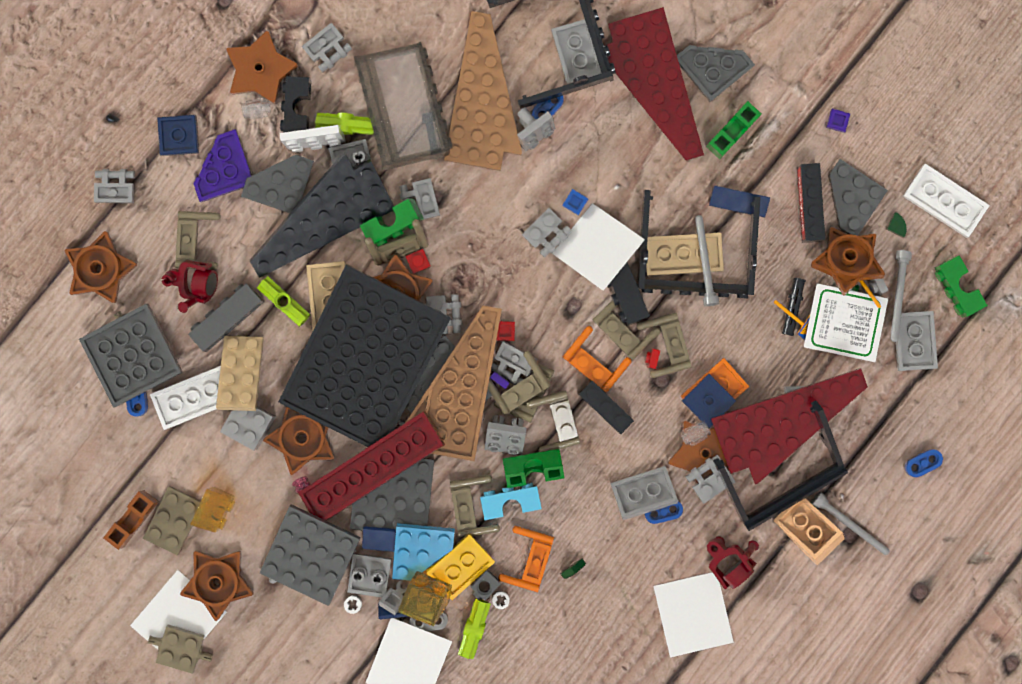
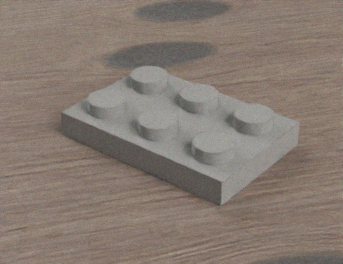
(575, 51)
(916, 342)
(644, 493)

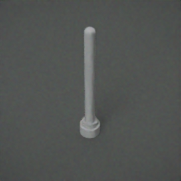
(903, 258)
(710, 298)
(821, 502)

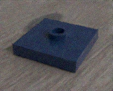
(178, 135)
(708, 400)

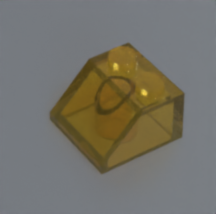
(213, 510)
(425, 598)

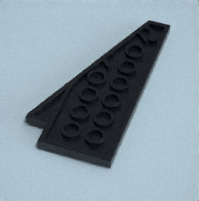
(330, 210)

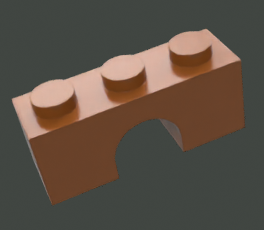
(129, 523)

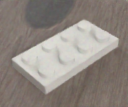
(946, 200)
(187, 399)

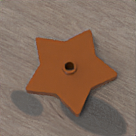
(268, 79)
(849, 259)
(85, 265)
(399, 277)
(296, 452)
(691, 457)
(203, 586)

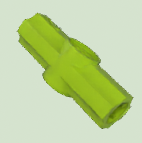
(347, 122)
(275, 293)
(474, 628)

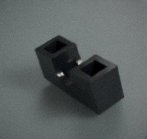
(295, 90)
(606, 407)

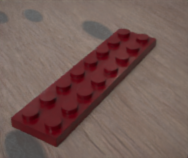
(372, 467)

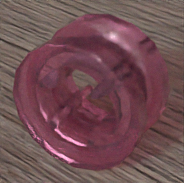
(300, 484)

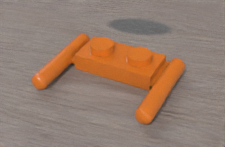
(591, 367)
(536, 560)

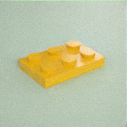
(461, 565)

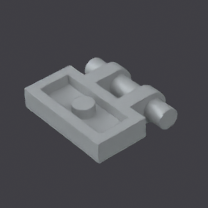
(323, 43)
(114, 192)
(424, 196)
(542, 228)
(439, 303)
(515, 359)
(712, 484)

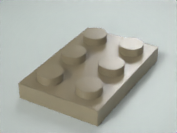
(172, 521)

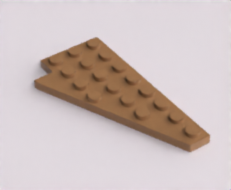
(482, 111)
(460, 388)

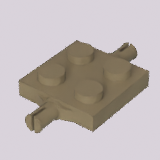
(180, 649)

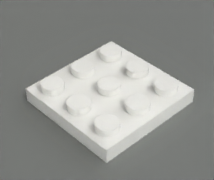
(313, 138)

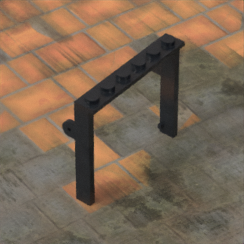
(580, 82)
(686, 287)
(798, 492)

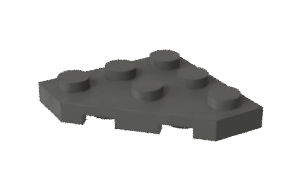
(713, 68)
(280, 184)
(853, 197)

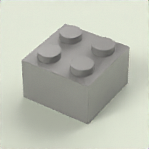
(248, 426)

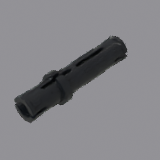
(798, 283)

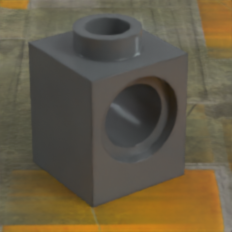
(491, 579)

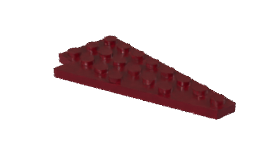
(651, 72)
(775, 428)

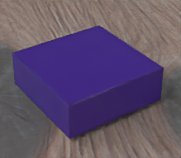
(838, 120)
(500, 380)

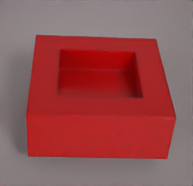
(418, 261)
(506, 331)
(652, 358)

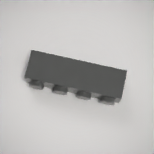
(226, 317)

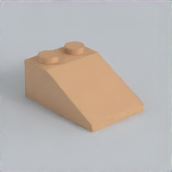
(810, 530)

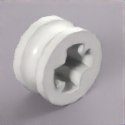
(347, 604)
(499, 606)

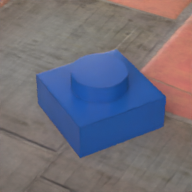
(575, 202)

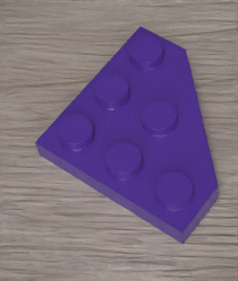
(223, 169)

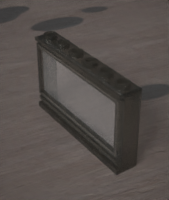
(403, 106)

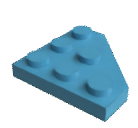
(419, 548)

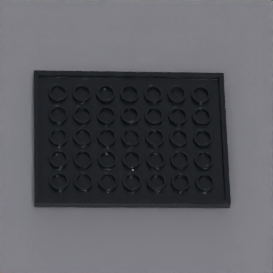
(364, 358)

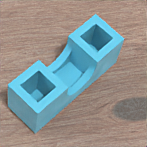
(526, 496)

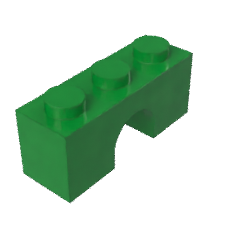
(733, 130)
(380, 232)
(950, 274)
(545, 462)

